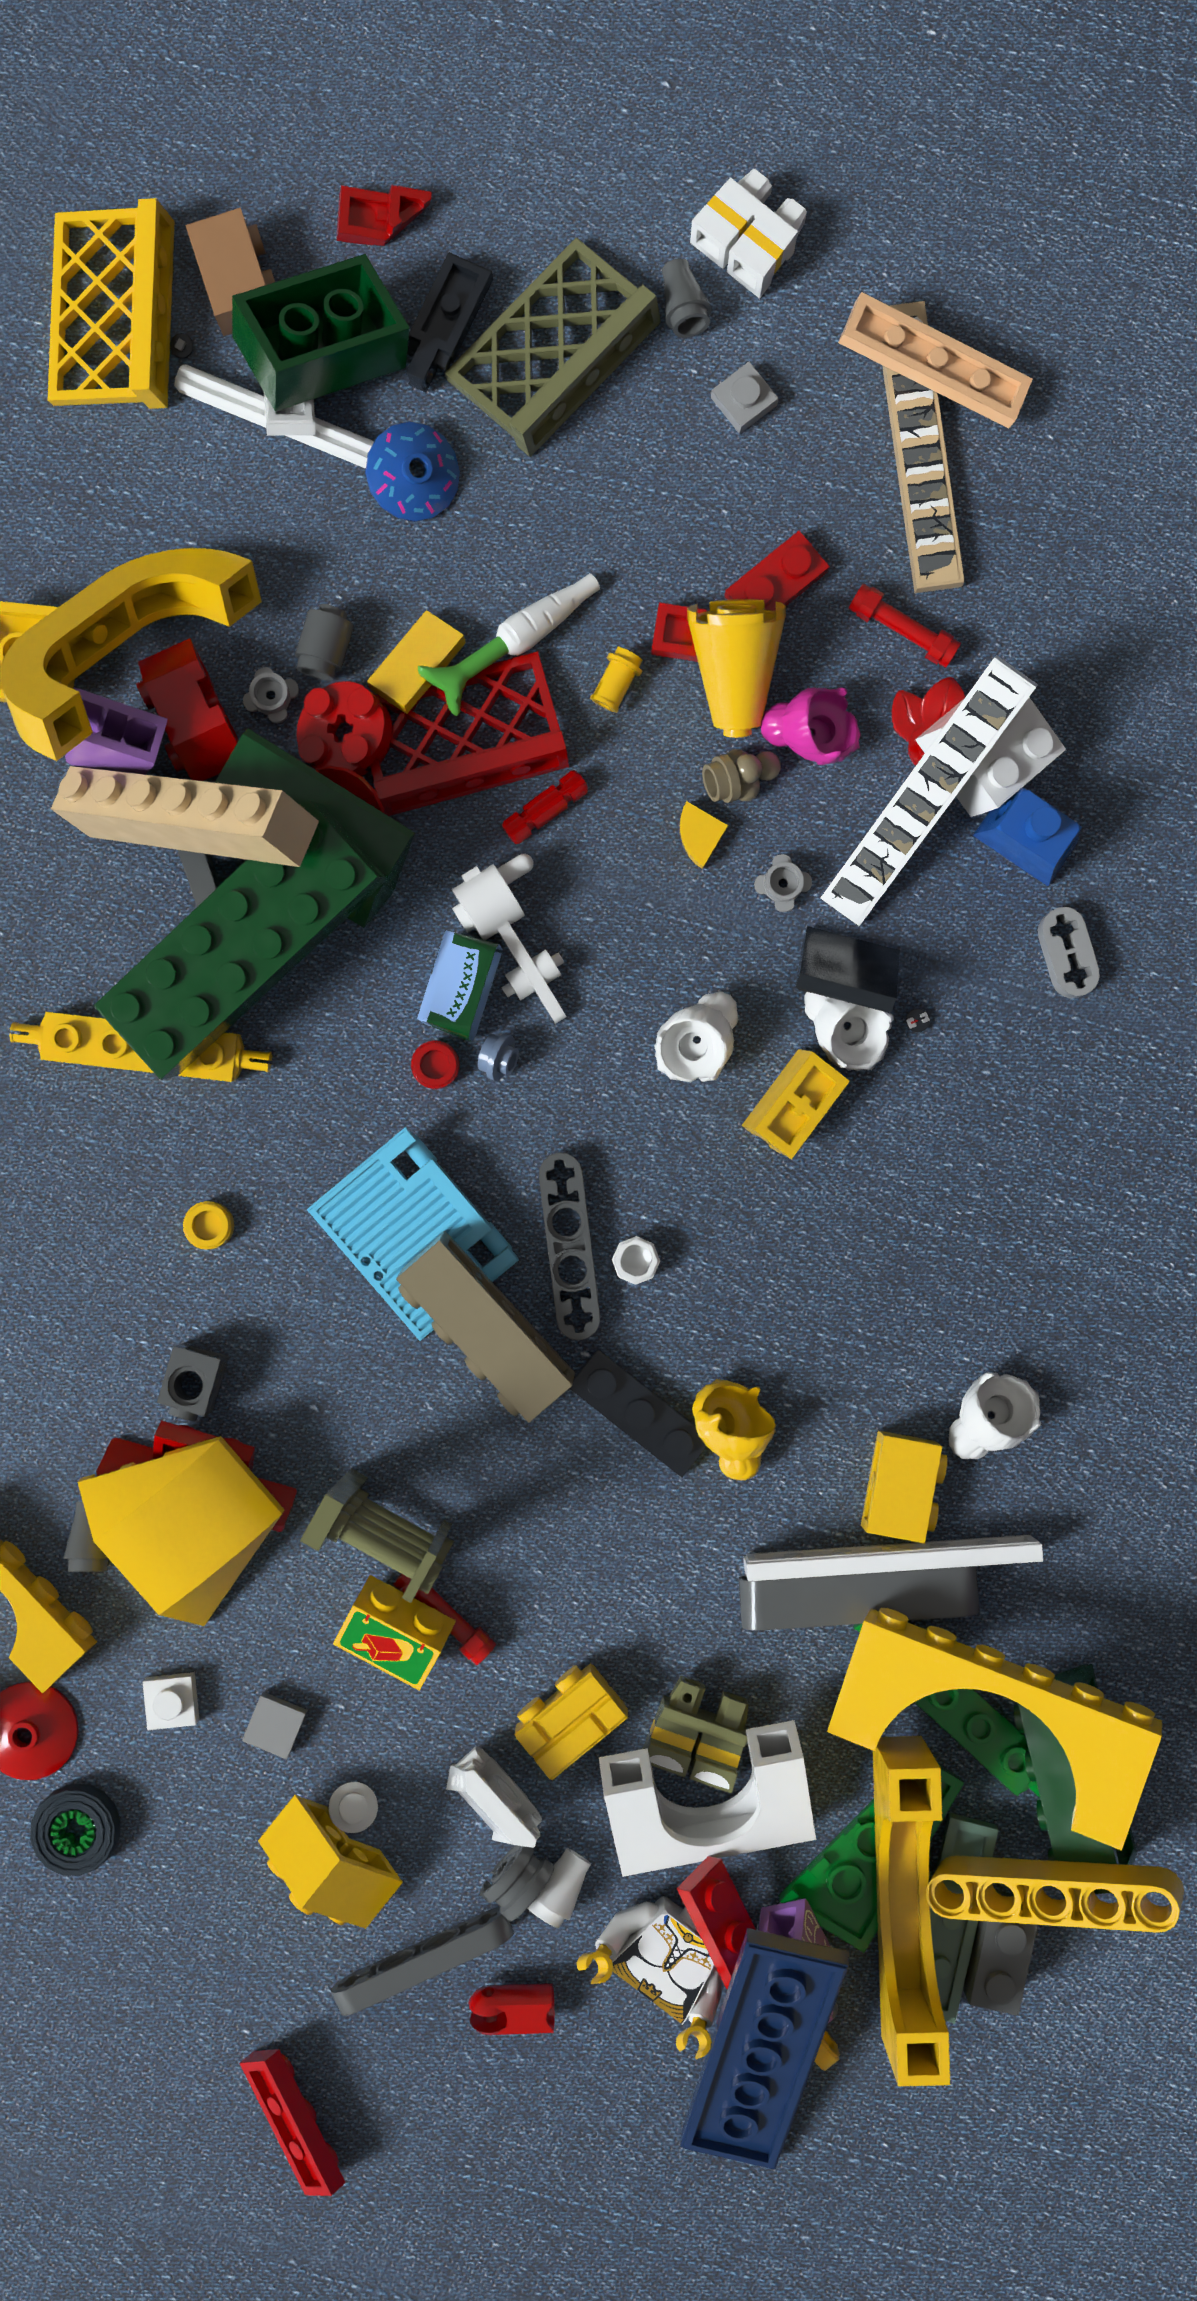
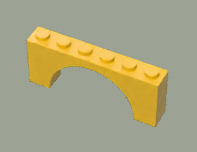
(1103, 1740)
(910, 2004)

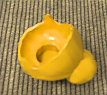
(733, 1426)

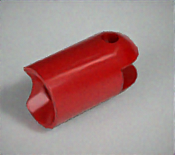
(513, 2009)

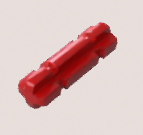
(545, 807)

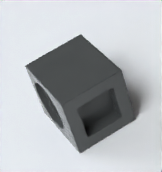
(207, 1365)

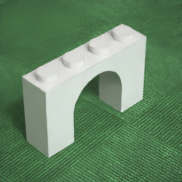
(662, 1835)

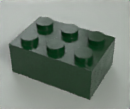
(320, 332)

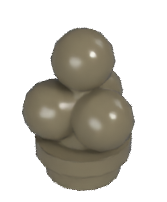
(737, 774)

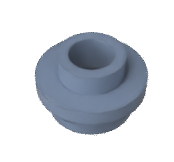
(498, 1056)

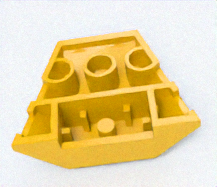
(181, 1525)

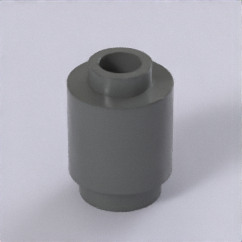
(323, 642)

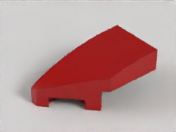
(377, 216)

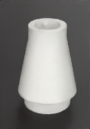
(561, 1892)

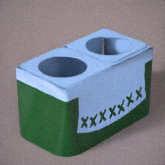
(460, 984)

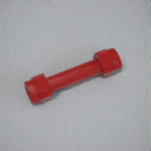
(869, 604)
(474, 1642)

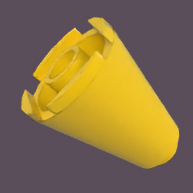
(736, 659)

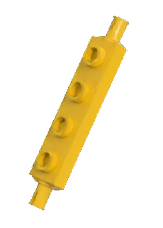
(97, 1043)

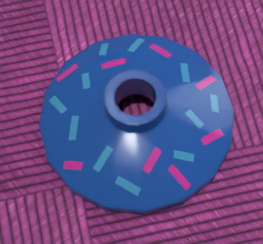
(391, 479)

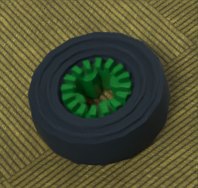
(61, 1850)

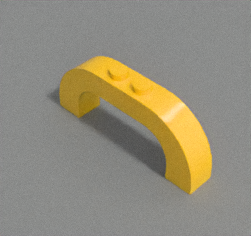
(103, 617)

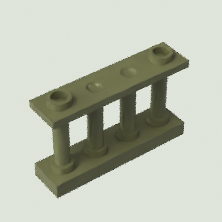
(378, 1533)

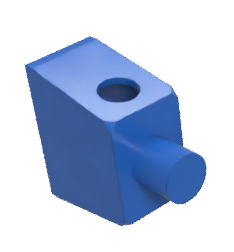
(1030, 834)

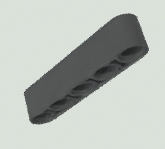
(850, 1597)

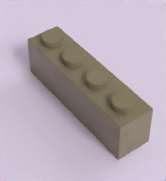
(485, 1327)

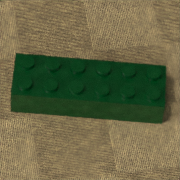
(238, 947)

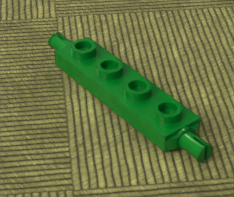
(981, 1733)

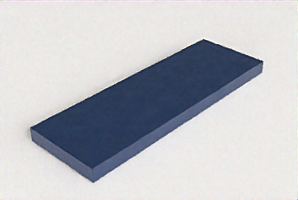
(763, 2047)

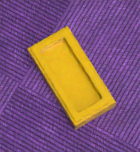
(425, 644)

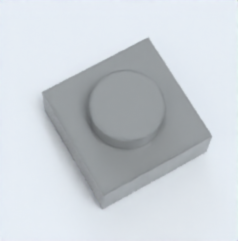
(744, 397)

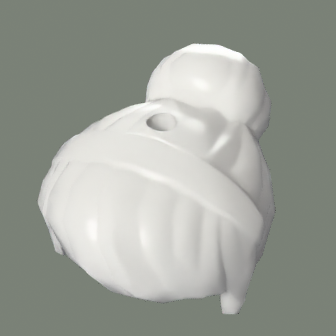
(711, 1021)
(852, 1048)
(1014, 1420)

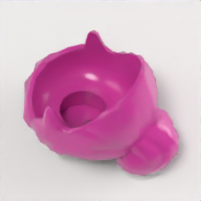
(815, 710)

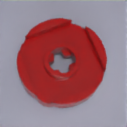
(330, 707)

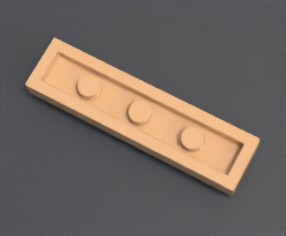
(935, 360)

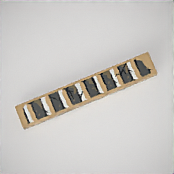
(923, 477)

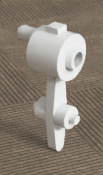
(492, 908)

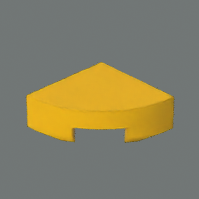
(700, 833)

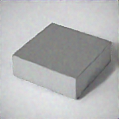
(274, 1725)

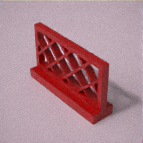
(480, 768)

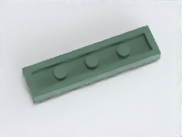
(954, 1937)

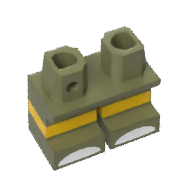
(718, 1741)

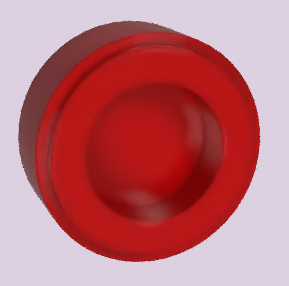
(435, 1065)

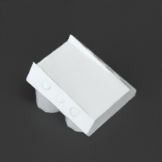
(495, 1798)

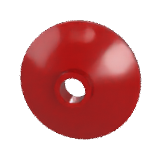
(52, 1727)

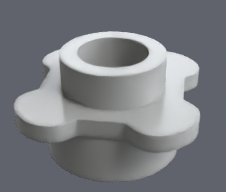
(265, 682)
(783, 869)

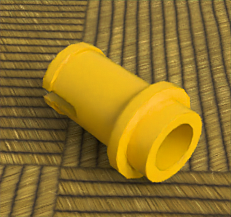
(617, 679)

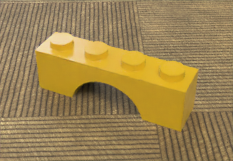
(47, 1633)

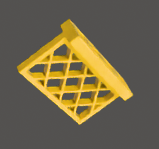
(149, 299)

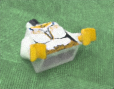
(664, 1960)

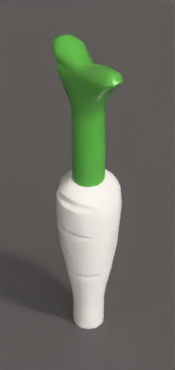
(513, 637)

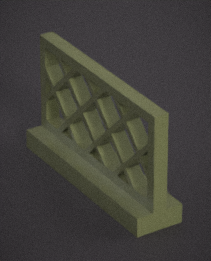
(588, 362)

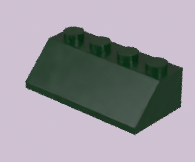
(386, 841)
(1051, 1770)

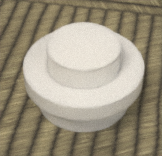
(353, 1807)

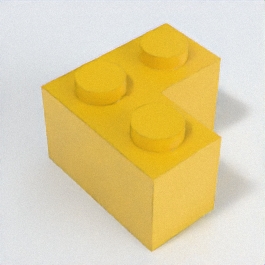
(326, 1867)

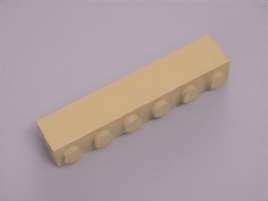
(186, 815)

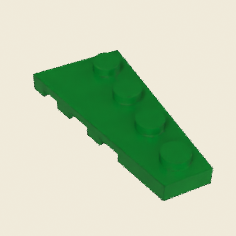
(843, 1876)

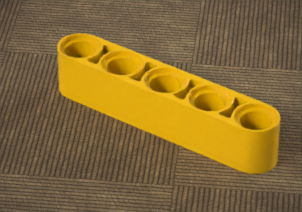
(1074, 1879)

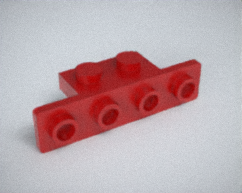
(172, 1437)

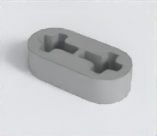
(1079, 948)

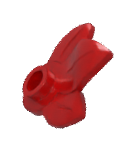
(915, 715)

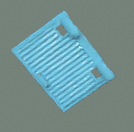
(391, 1219)

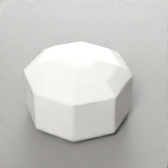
(635, 1260)

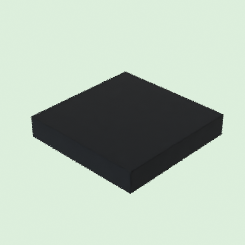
(848, 969)

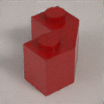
(196, 725)

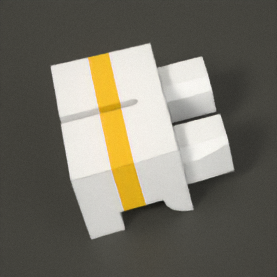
(746, 233)

